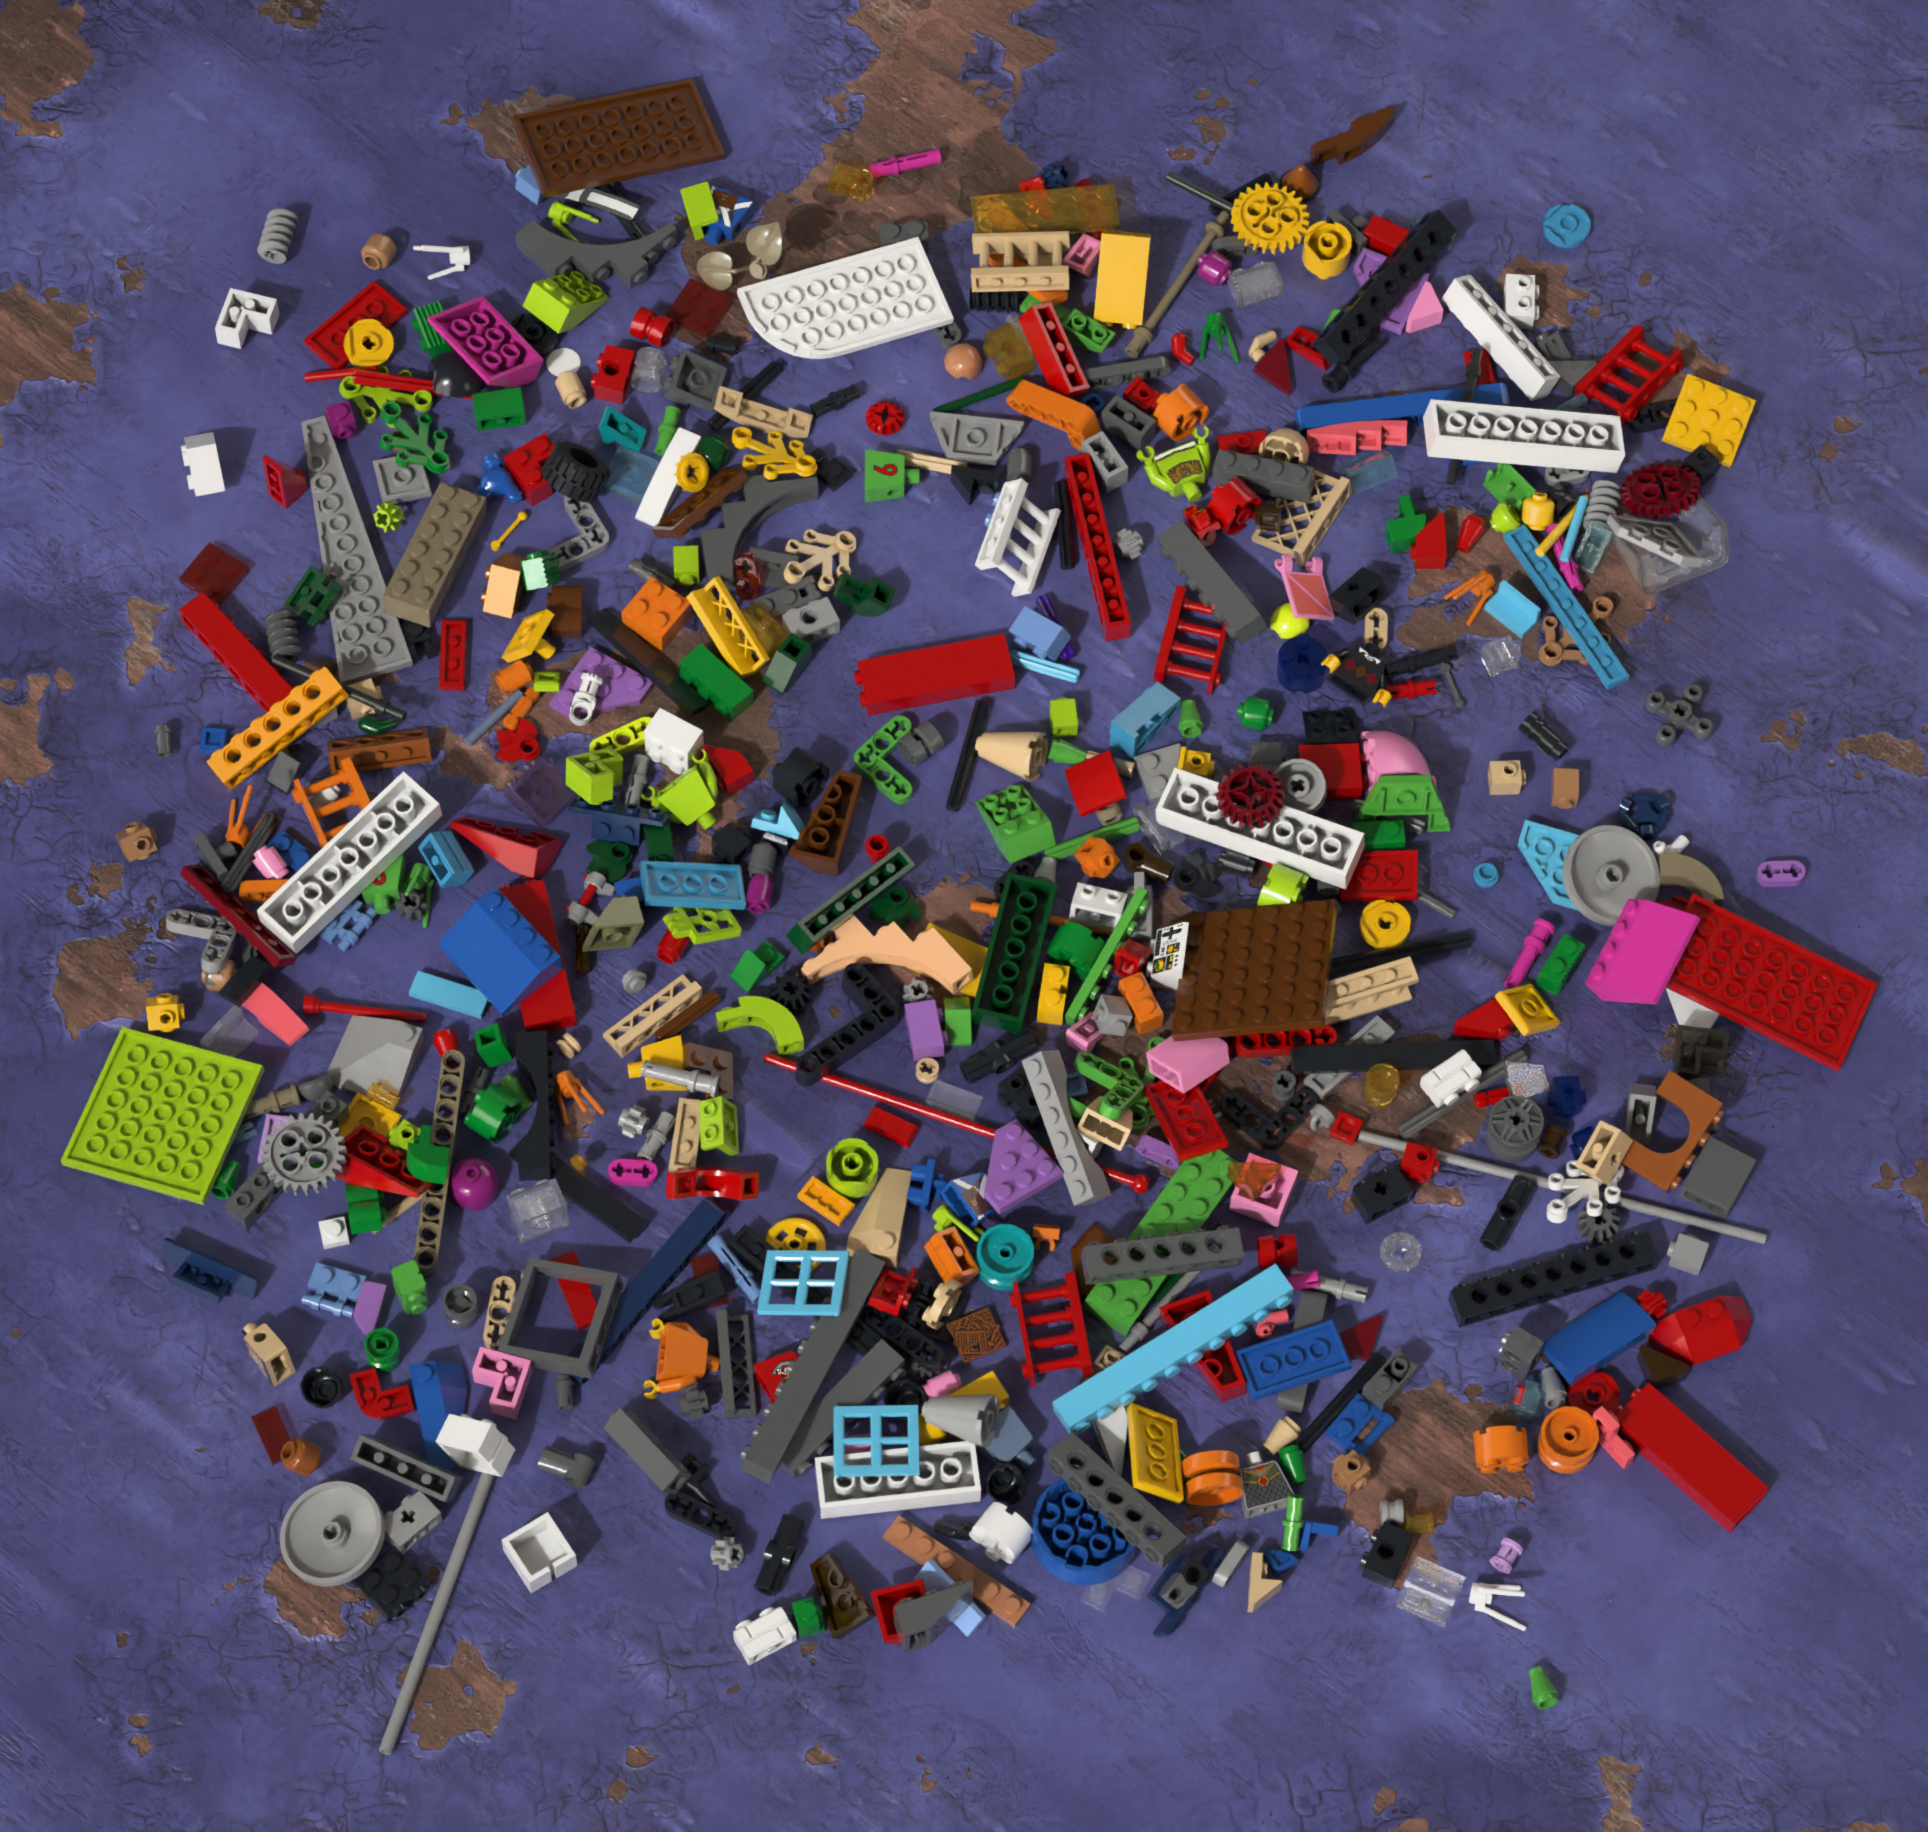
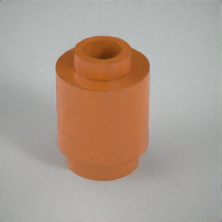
(514, 676)

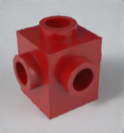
(1419, 1162)

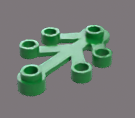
(436, 461)

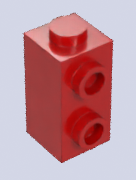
(1384, 235)

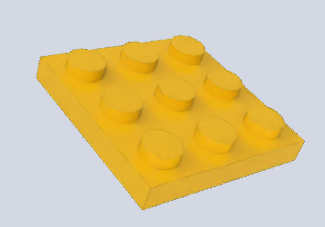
(1708, 417)

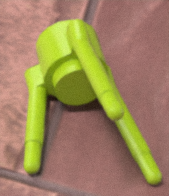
(563, 213)
(945, 1219)

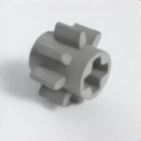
(1128, 544)
(917, 988)
(633, 1121)
(727, 1553)

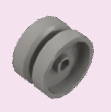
(1308, 775)

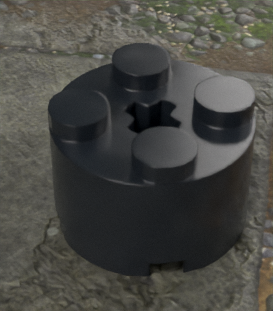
(799, 777)

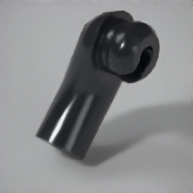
(953, 1531)

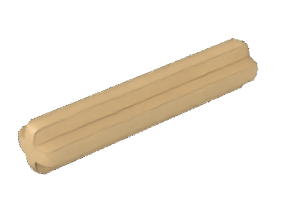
(930, 462)

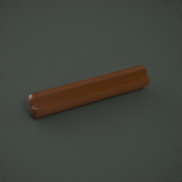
(688, 1016)

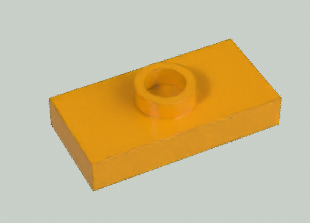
(826, 1201)

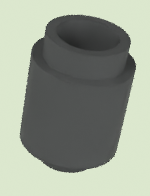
(1019, 465)
(762, 859)

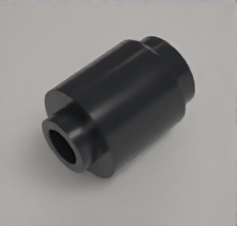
(1237, 863)

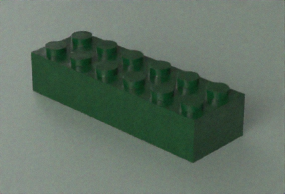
(1014, 953)

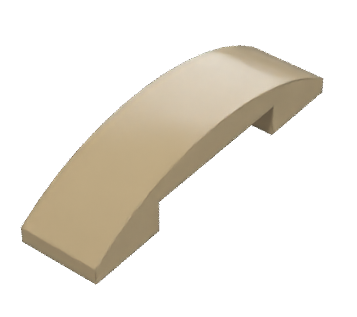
(760, 416)

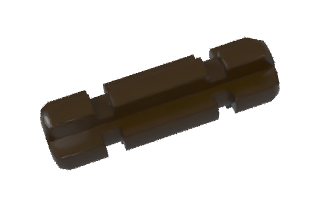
(582, 958)

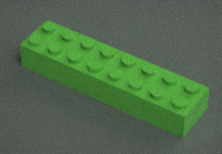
(1181, 1207)

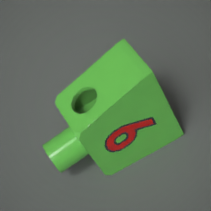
(886, 475)
(386, 886)

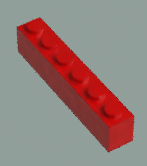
(235, 651)

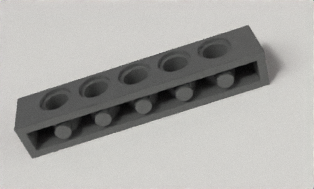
(258, 1191)
(1099, 1271)
(1113, 1487)

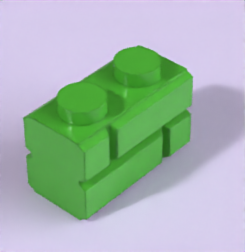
(410, 1288)

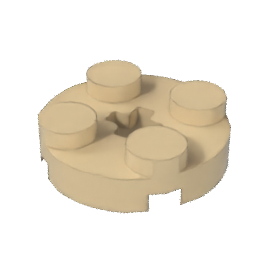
(946, 1299)

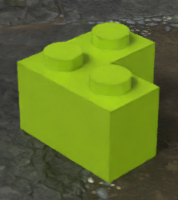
(594, 774)

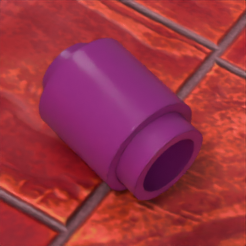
(759, 893)

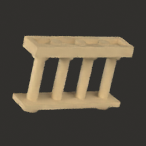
(1020, 278)
(1370, 990)

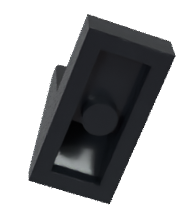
(971, 479)

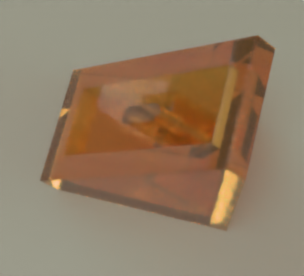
(1253, 1178)

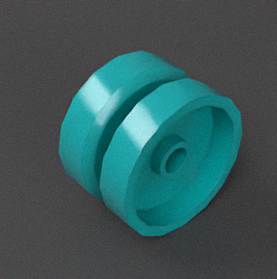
(1005, 1257)

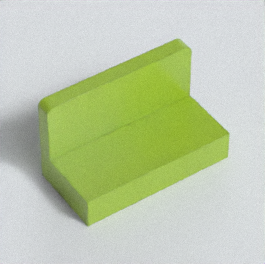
(699, 207)

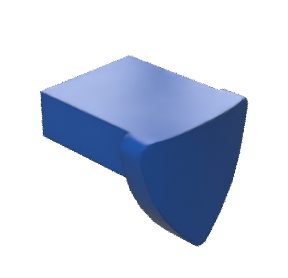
(1318, 1528)

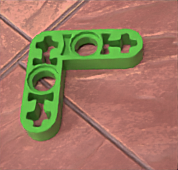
(878, 762)
(1123, 1087)

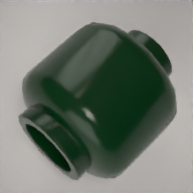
(714, 450)

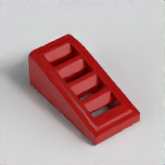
(1310, 352)

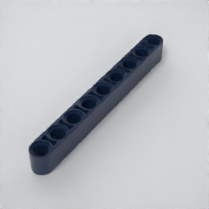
(659, 1275)

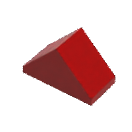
(1130, 958)

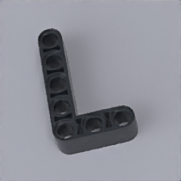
(853, 1031)

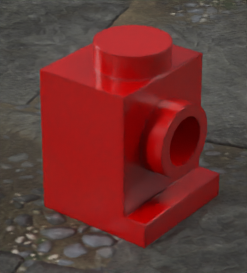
(1141, 396)

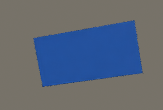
(1292, 1360)

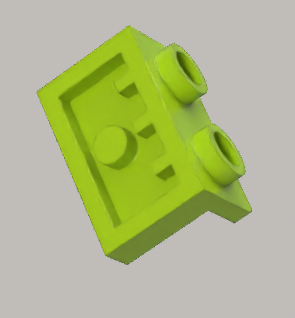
(719, 1125)

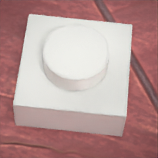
(334, 1232)

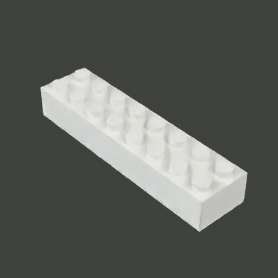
(1523, 436)
(1292, 839)
(349, 862)

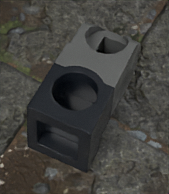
(1183, 1581)

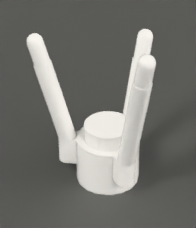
(458, 256)
(1482, 1594)

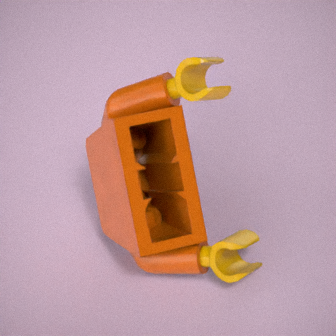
(680, 1357)

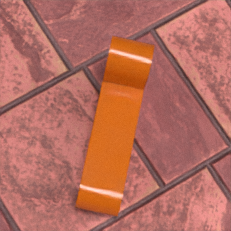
(1055, 410)

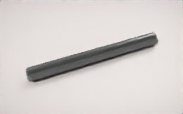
(1432, 1113)

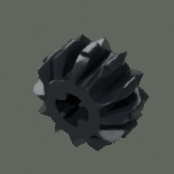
(799, 988)

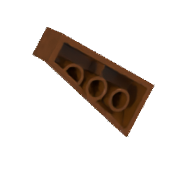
(826, 834)

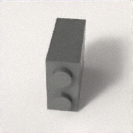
(1718, 1177)

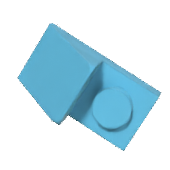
(785, 824)

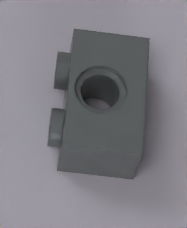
(1128, 423)

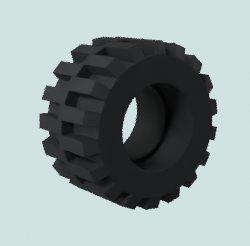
(575, 471)

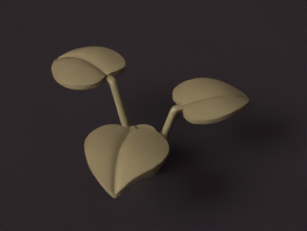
(761, 241)

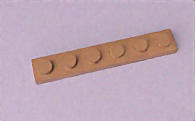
(986, 1590)

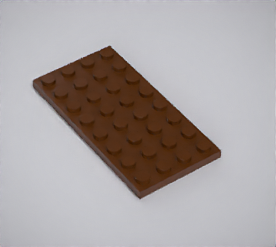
(617, 137)

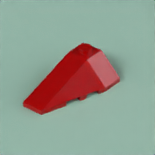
(516, 851)

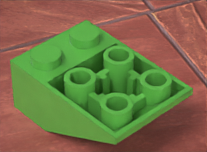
(1016, 823)

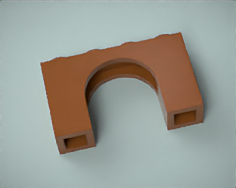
(1702, 1112)

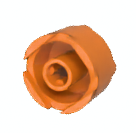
(1180, 412)
(1501, 1449)

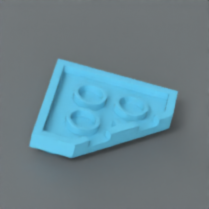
(1545, 852)

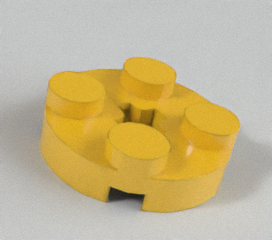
(378, 334)
(1388, 912)

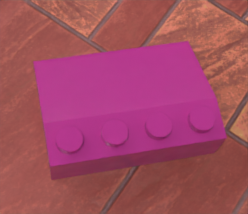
(488, 343)
(1641, 952)

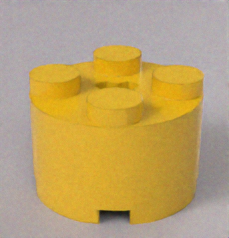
(1326, 249)

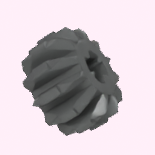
(1605, 1230)

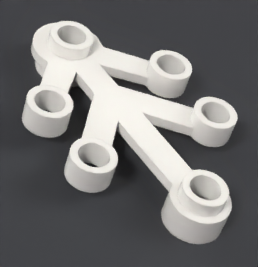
(1558, 1209)

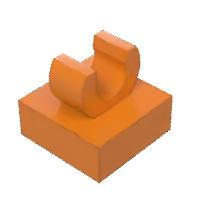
(1046, 1232)

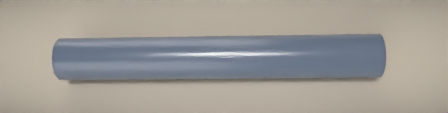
(495, 716)

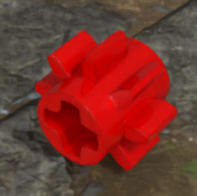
(1653, 1304)

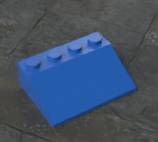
(500, 951)

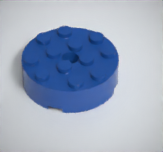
(1076, 1540)

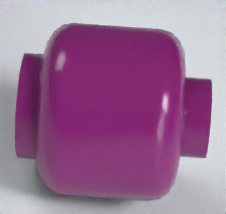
(1214, 268)

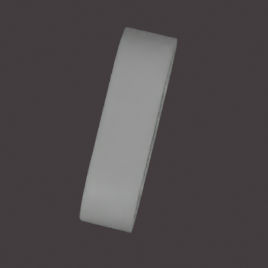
(1566, 478)
(1231, 1564)

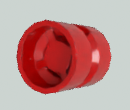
(647, 325)
(1277, 1251)

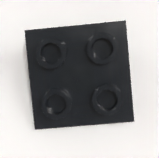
(1329, 727)
(918, 1304)

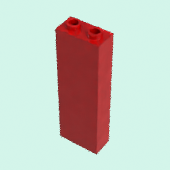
(935, 674)
(551, 1004)
(1689, 1457)

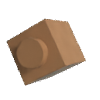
(1564, 788)

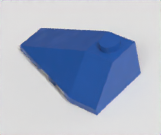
(438, 1391)

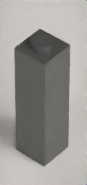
(647, 1450)

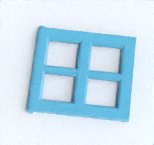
(803, 1283)
(876, 1441)

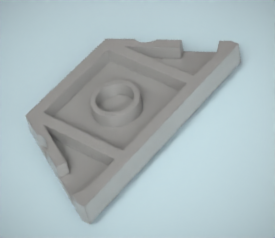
(975, 437)

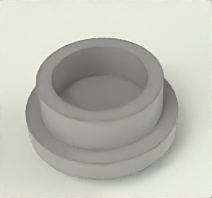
(634, 981)

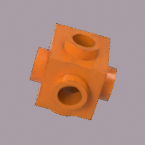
(1097, 857)

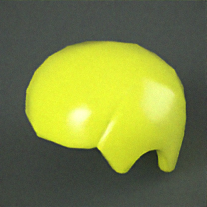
(1285, 624)

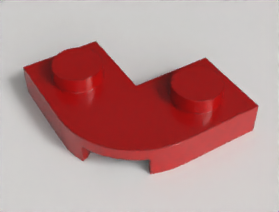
(378, 1403)

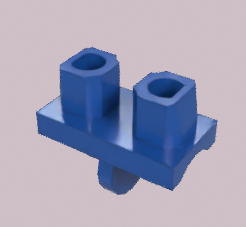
(925, 1174)

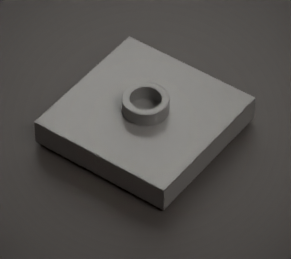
(401, 483)

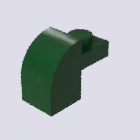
(864, 599)
(658, 843)

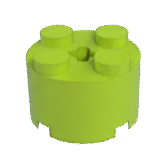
(1282, 886)
(847, 1181)

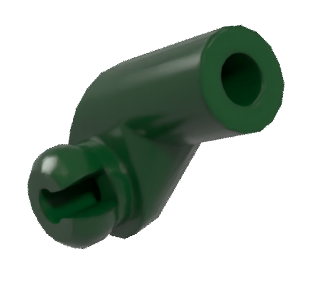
(375, 726)

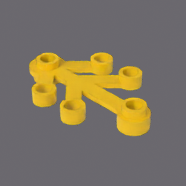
(802, 465)

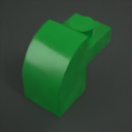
(1402, 531)
(427, 1161)

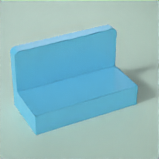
(1513, 610)

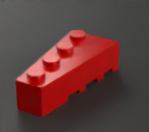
(1216, 1366)

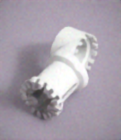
(585, 699)

